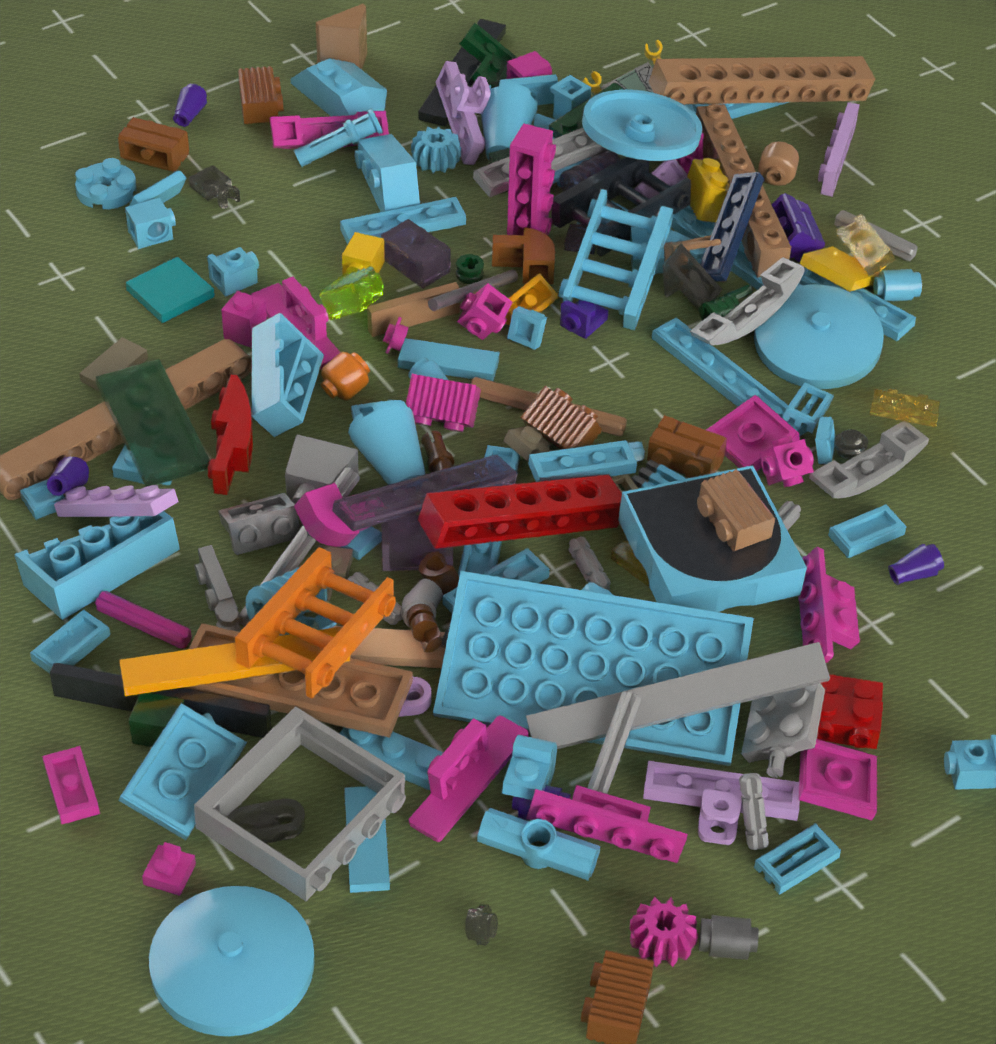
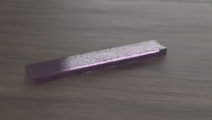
(409, 495)

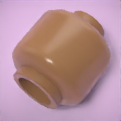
(778, 163)

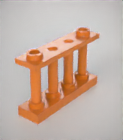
(299, 595)

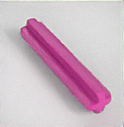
(143, 619)

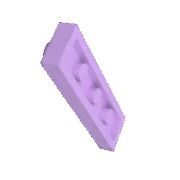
(838, 149)
(113, 503)

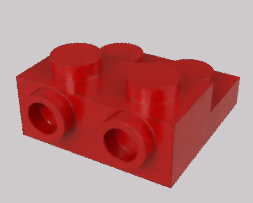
(851, 712)

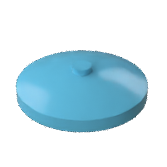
(642, 125)
(821, 338)
(231, 961)

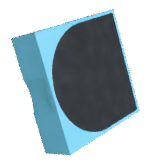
(691, 563)

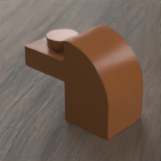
(532, 252)

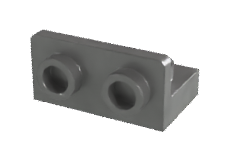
(260, 523)

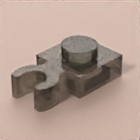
(214, 184)

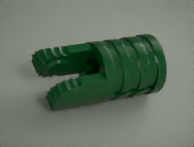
(724, 304)

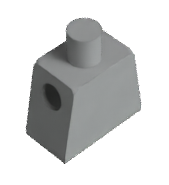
(316, 464)

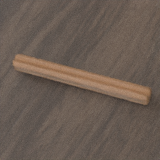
(522, 399)

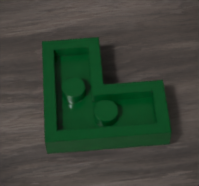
(489, 52)

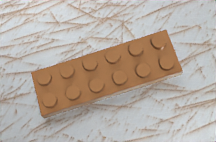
(358, 698)

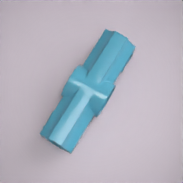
(560, 852)

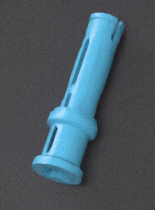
(349, 133)

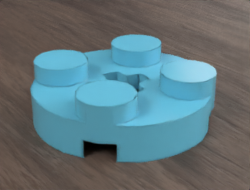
(92, 184)

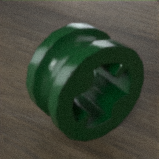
(469, 269)

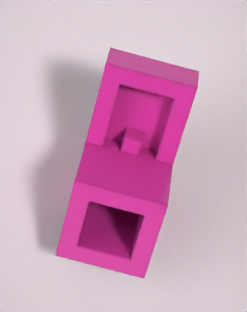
(320, 521)

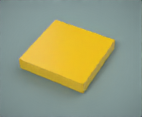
(838, 268)

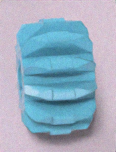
(436, 149)

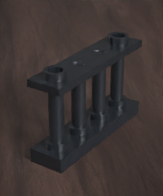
(619, 180)

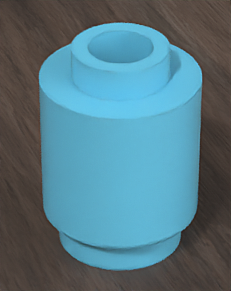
(898, 285)

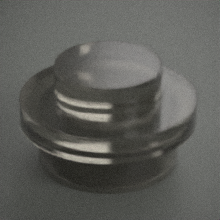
(850, 443)
(481, 924)

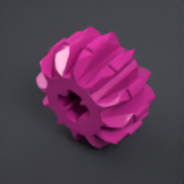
(663, 931)

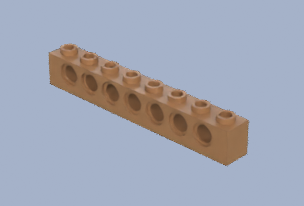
(762, 79)
(764, 235)

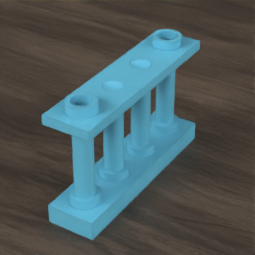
(638, 280)

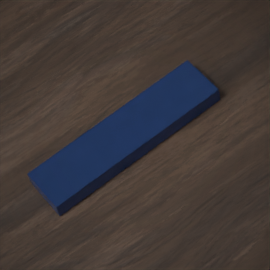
(732, 224)

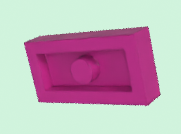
(71, 785)

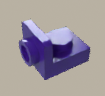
(582, 317)

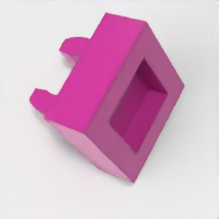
(169, 869)

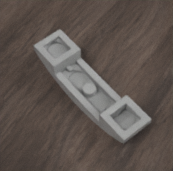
(778, 285)
(872, 466)

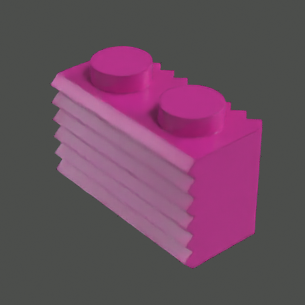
(443, 402)

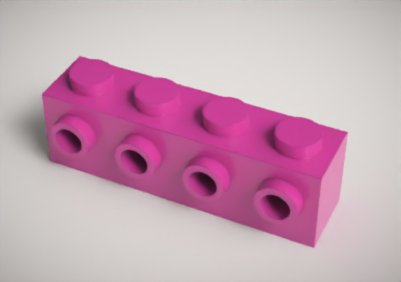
(530, 180)

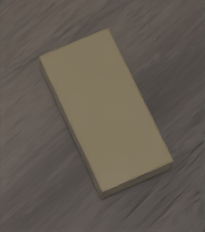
(117, 357)

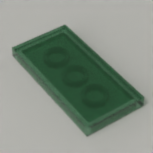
(152, 423)

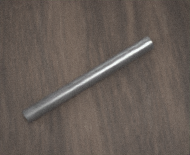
(459, 294)

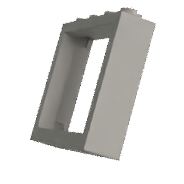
(243, 778)

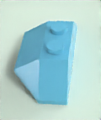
(340, 88)

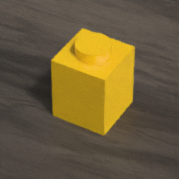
(363, 252)

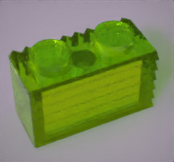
(351, 293)

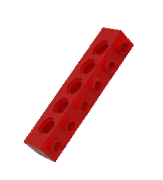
(520, 511)

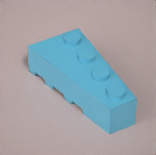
(98, 560)

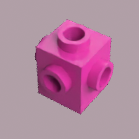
(484, 311)
(787, 462)

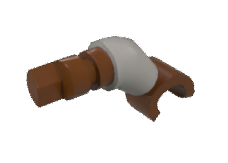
(422, 601)

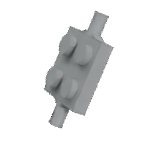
(783, 726)

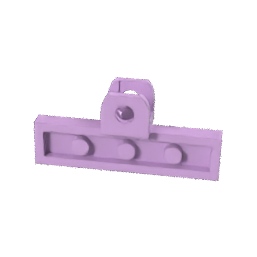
(460, 105)
(718, 796)

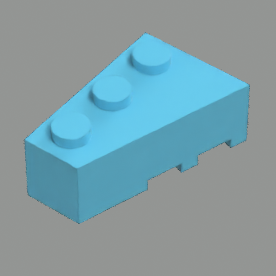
(388, 171)
(282, 374)

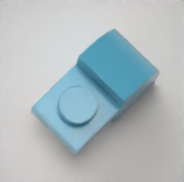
(530, 767)

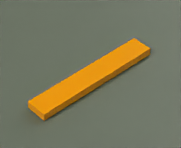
(206, 665)

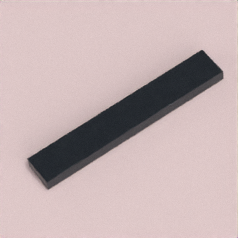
(433, 109)
(108, 691)

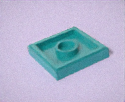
(170, 289)

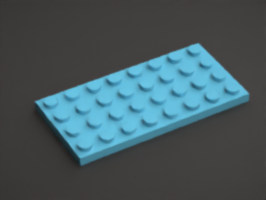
(548, 646)

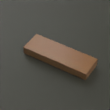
(411, 308)

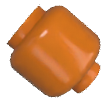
(345, 375)

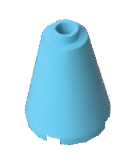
(505, 113)
(389, 441)

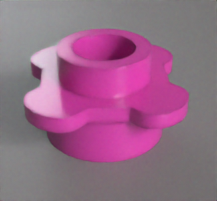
(395, 335)

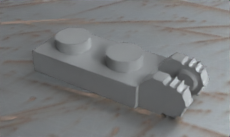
(218, 594)

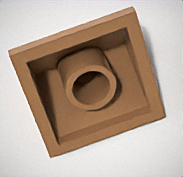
(343, 36)

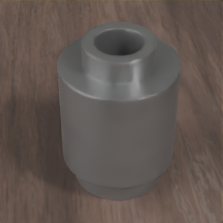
(728, 937)

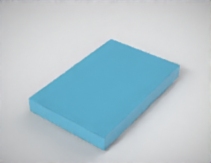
(181, 770)

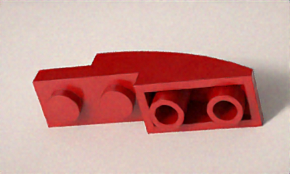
(233, 436)

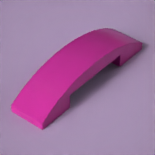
(294, 132)

